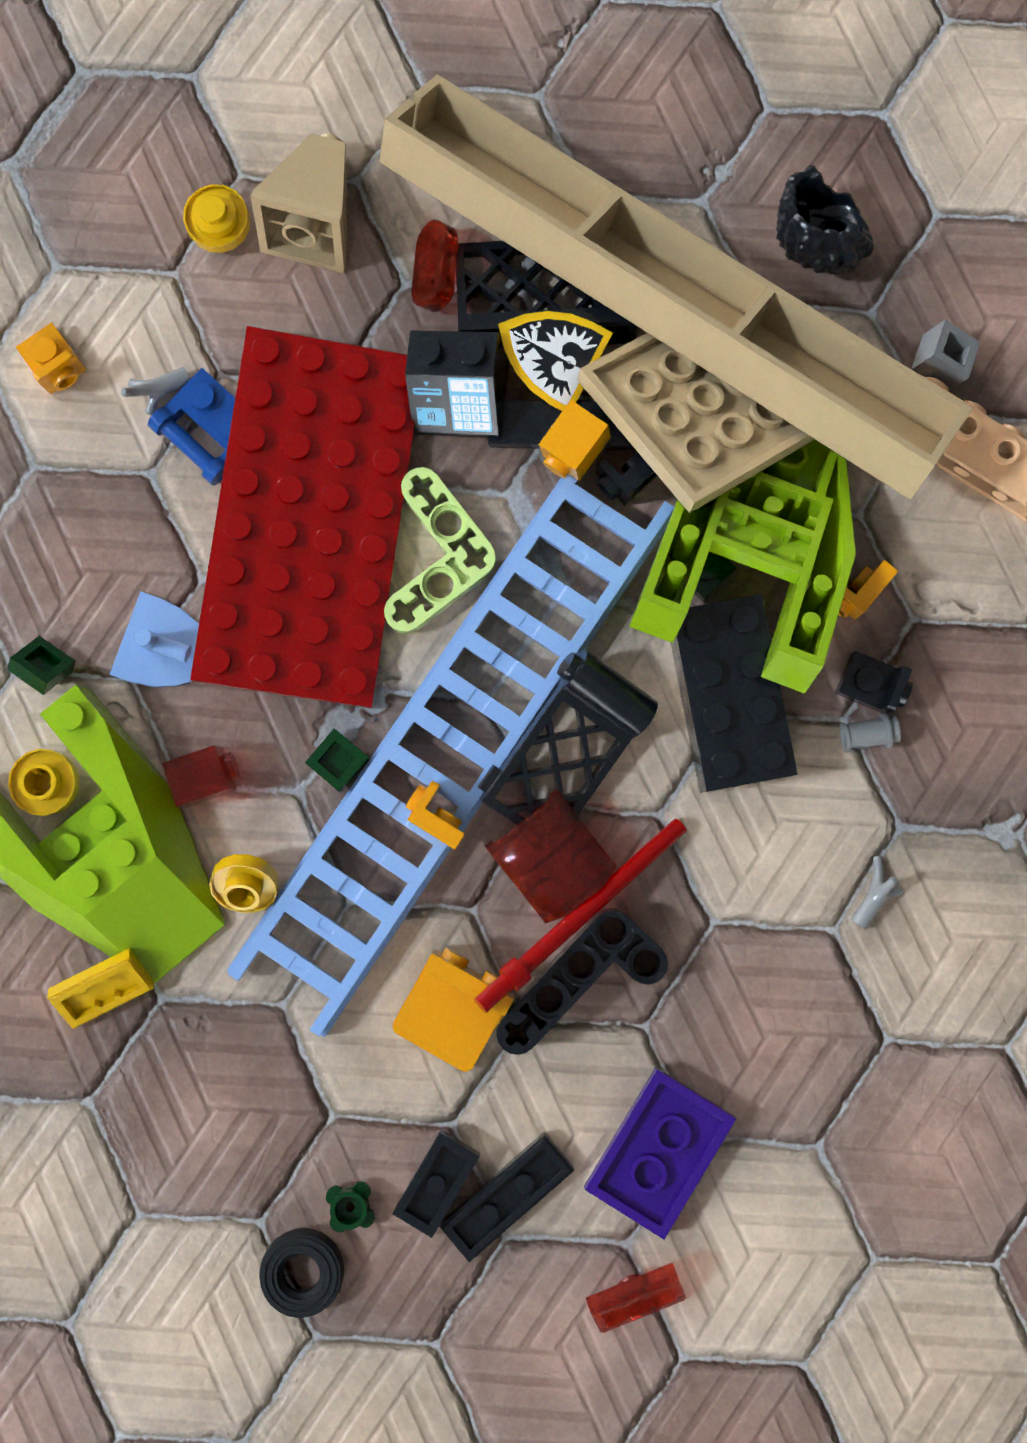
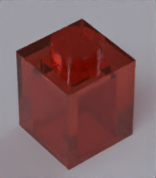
(201, 775)

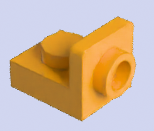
(51, 359)
(867, 587)
(441, 824)

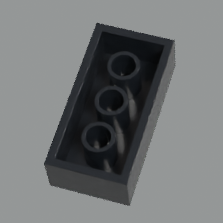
(729, 710)

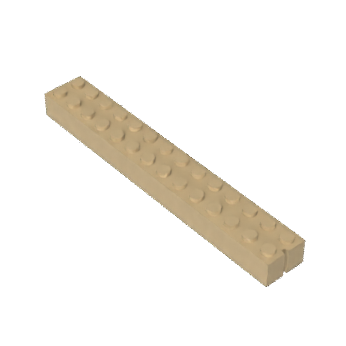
(673, 285)

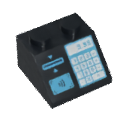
(456, 383)

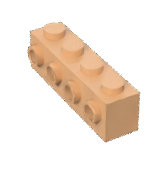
(988, 458)

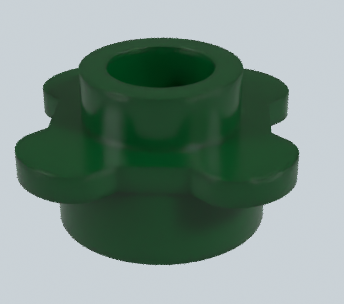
(341, 1217)

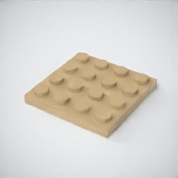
(687, 420)

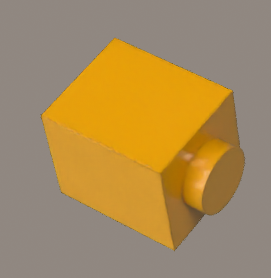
(573, 441)

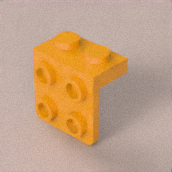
(443, 1012)

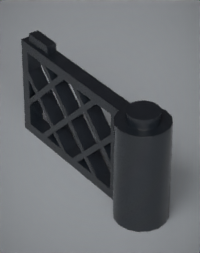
(594, 693)

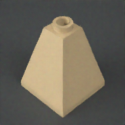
(304, 205)

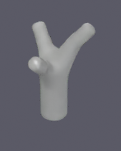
(156, 387)
(877, 895)

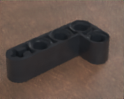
(574, 985)

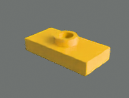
(100, 988)

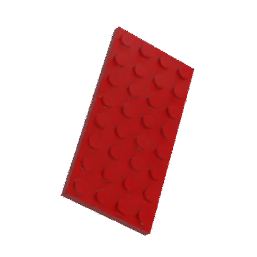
(306, 520)

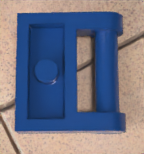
(210, 409)

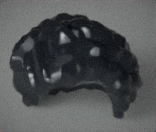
(821, 225)

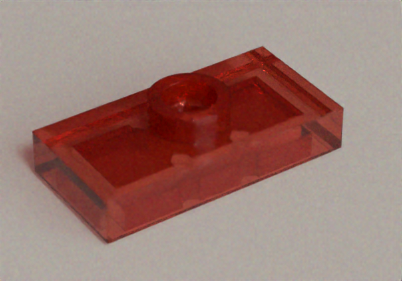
(636, 1298)

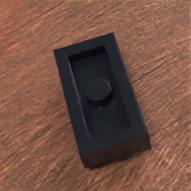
(436, 1183)

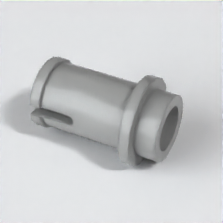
(870, 733)

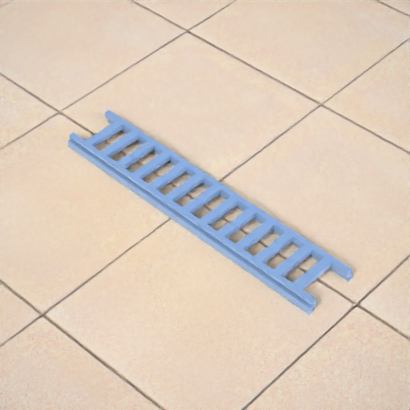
(415, 712)

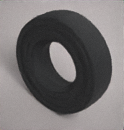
(301, 1302)

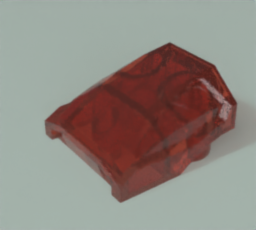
(553, 859)

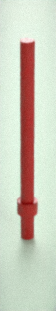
(517, 971)

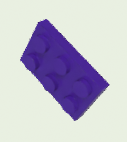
(659, 1153)

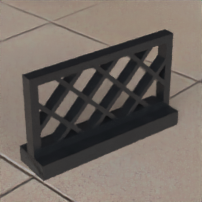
(622, 329)

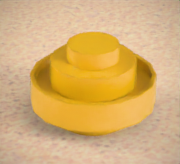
(216, 218)
(43, 782)
(244, 883)

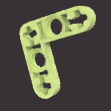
(451, 564)

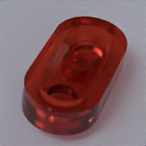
(434, 266)

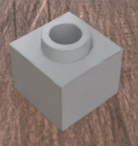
(946, 354)

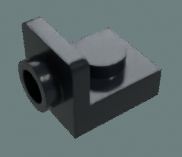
(626, 486)
(874, 683)

